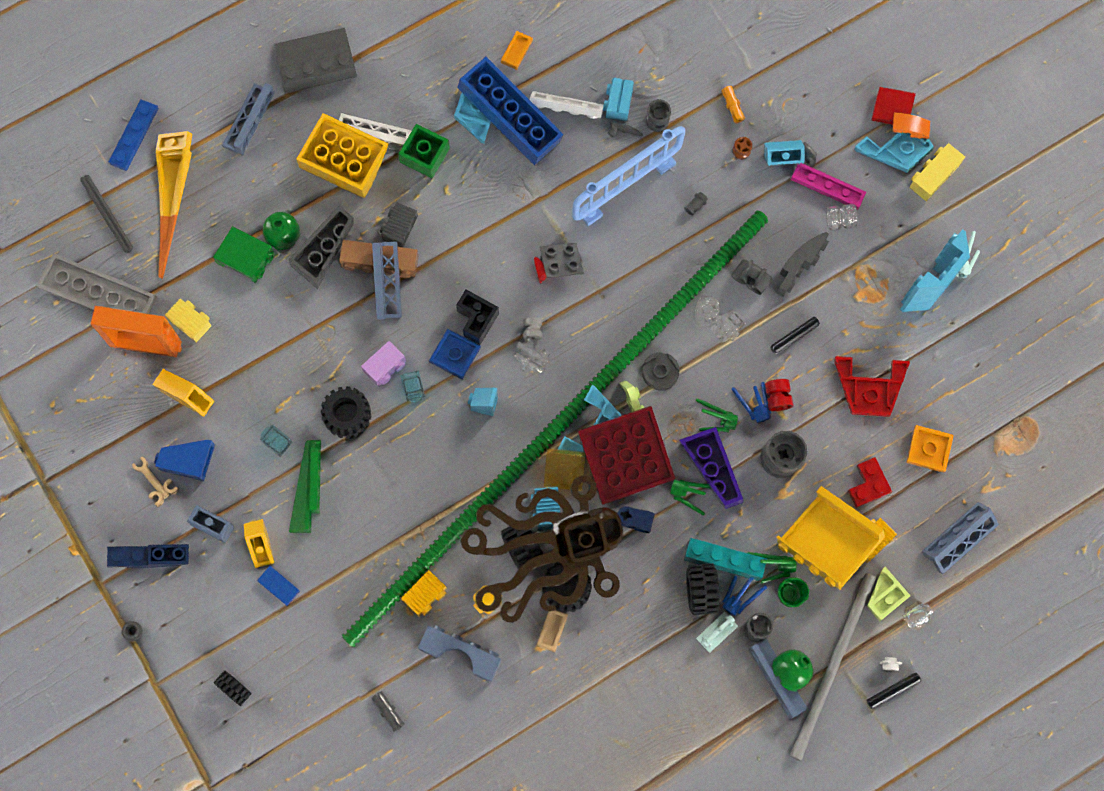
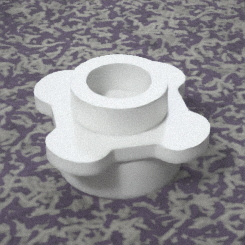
(890, 664)

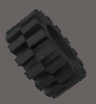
(232, 688)

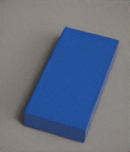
(278, 586)

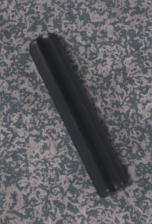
(795, 335)
(893, 690)

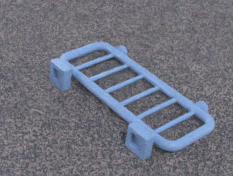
(662, 162)

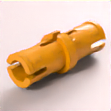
(733, 104)

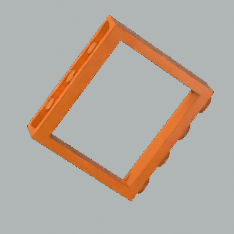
(136, 331)

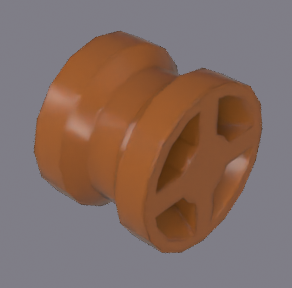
(742, 143)

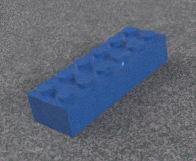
(510, 110)

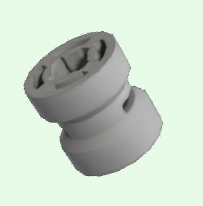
(532, 328)

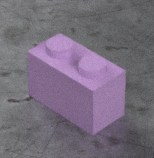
(384, 364)

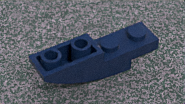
(148, 556)

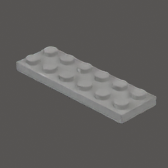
(92, 288)

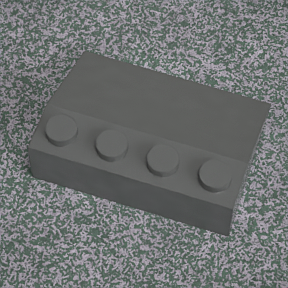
(315, 60)

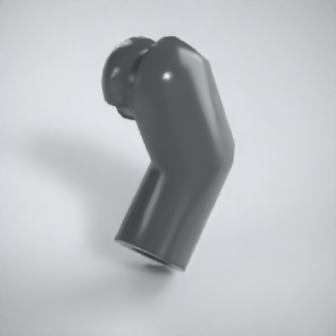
(810, 155)

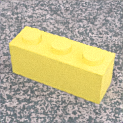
(936, 171)

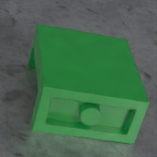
(244, 254)

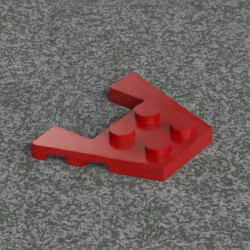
(870, 395)

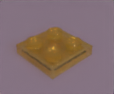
(563, 468)

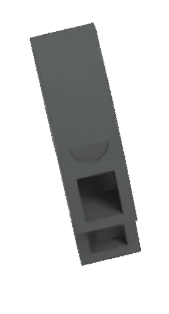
(800, 259)

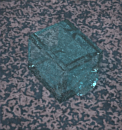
(412, 386)
(275, 440)

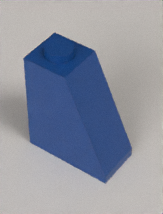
(186, 459)

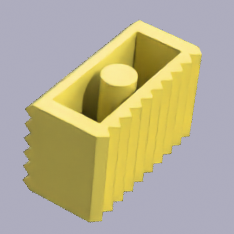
(188, 320)

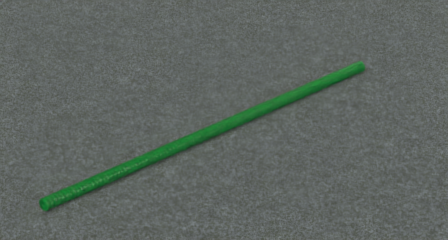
(557, 426)

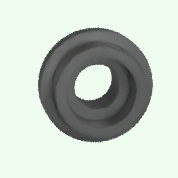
(126, 631)

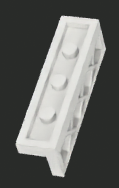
(395, 142)

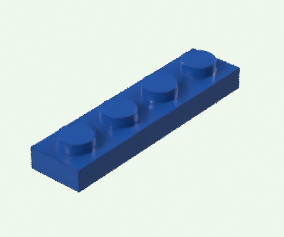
(133, 135)

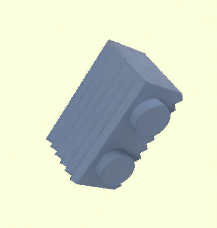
(210, 524)

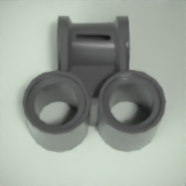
(752, 276)

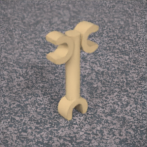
(162, 490)

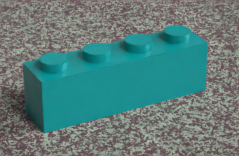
(725, 559)

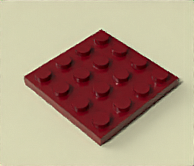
(626, 455)

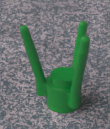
(727, 419)
(680, 489)
(784, 563)

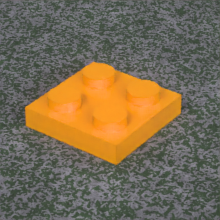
(930, 448)

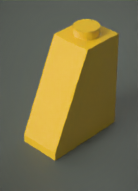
(183, 392)

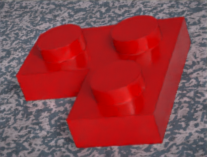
(874, 486)

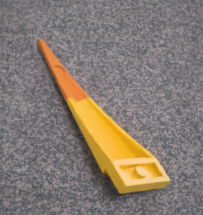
(172, 165)

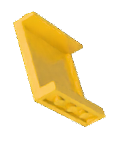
(831, 539)

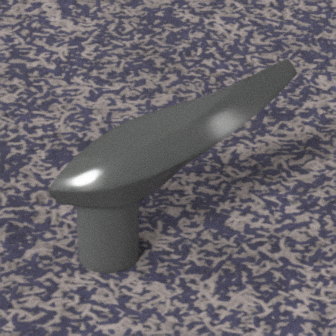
(622, 127)

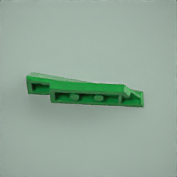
(308, 489)

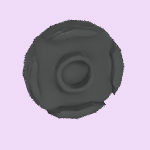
(660, 371)

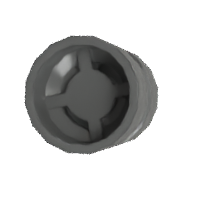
(658, 115)
(758, 627)

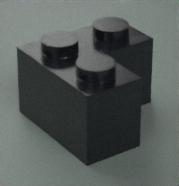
(480, 314)

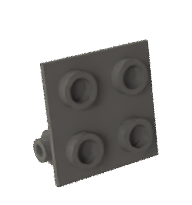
(561, 260)

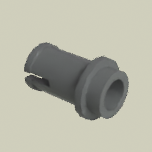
(699, 200)

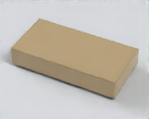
(552, 630)

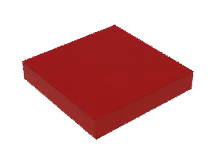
(892, 101)

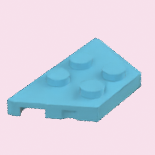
(472, 118)

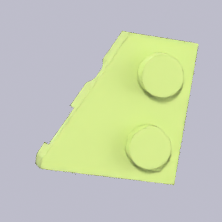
(632, 396)
(886, 595)

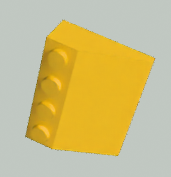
(342, 155)

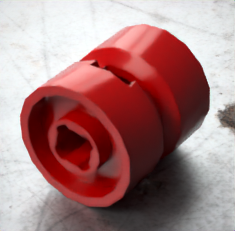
(779, 395)

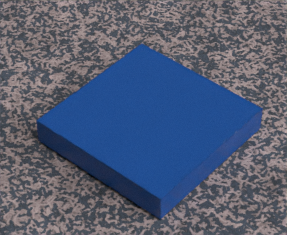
(455, 354)

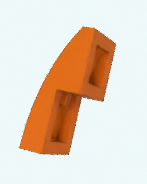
(911, 124)

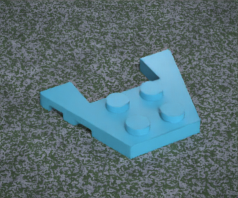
(899, 152)
(607, 412)

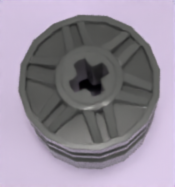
(793, 451)

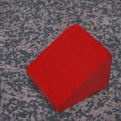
(540, 269)

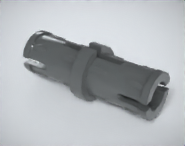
(388, 711)

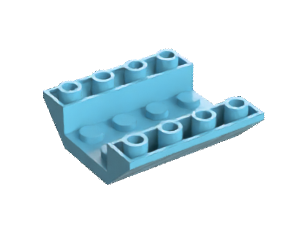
(929, 288)

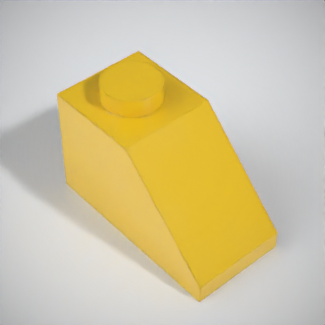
(258, 543)

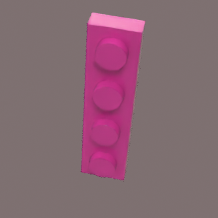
(828, 185)

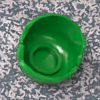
(793, 592)

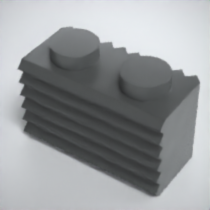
(399, 224)

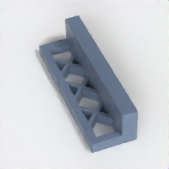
(251, 121)
(379, 279)
(958, 534)
(789, 700)

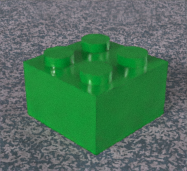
(424, 151)

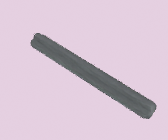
(106, 213)

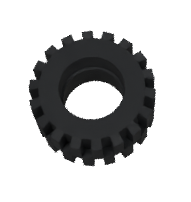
(342, 397)
(523, 553)
(556, 570)
(702, 589)

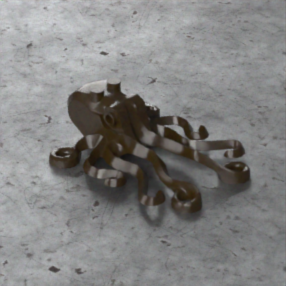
(576, 540)

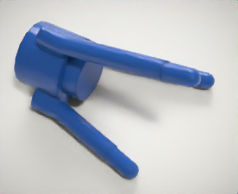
(761, 412)
(733, 604)

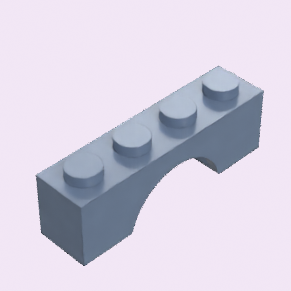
(437, 642)

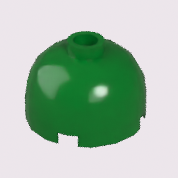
(281, 230)
(793, 669)

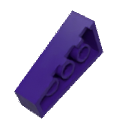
(711, 460)

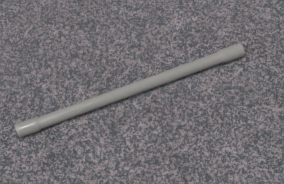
(802, 741)

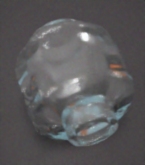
(918, 615)

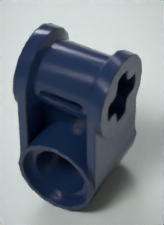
(638, 519)

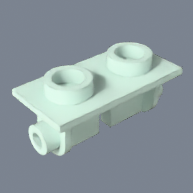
(717, 632)

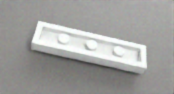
(570, 105)

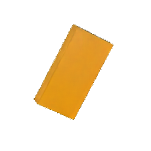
(516, 50)

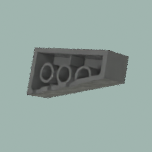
(320, 249)

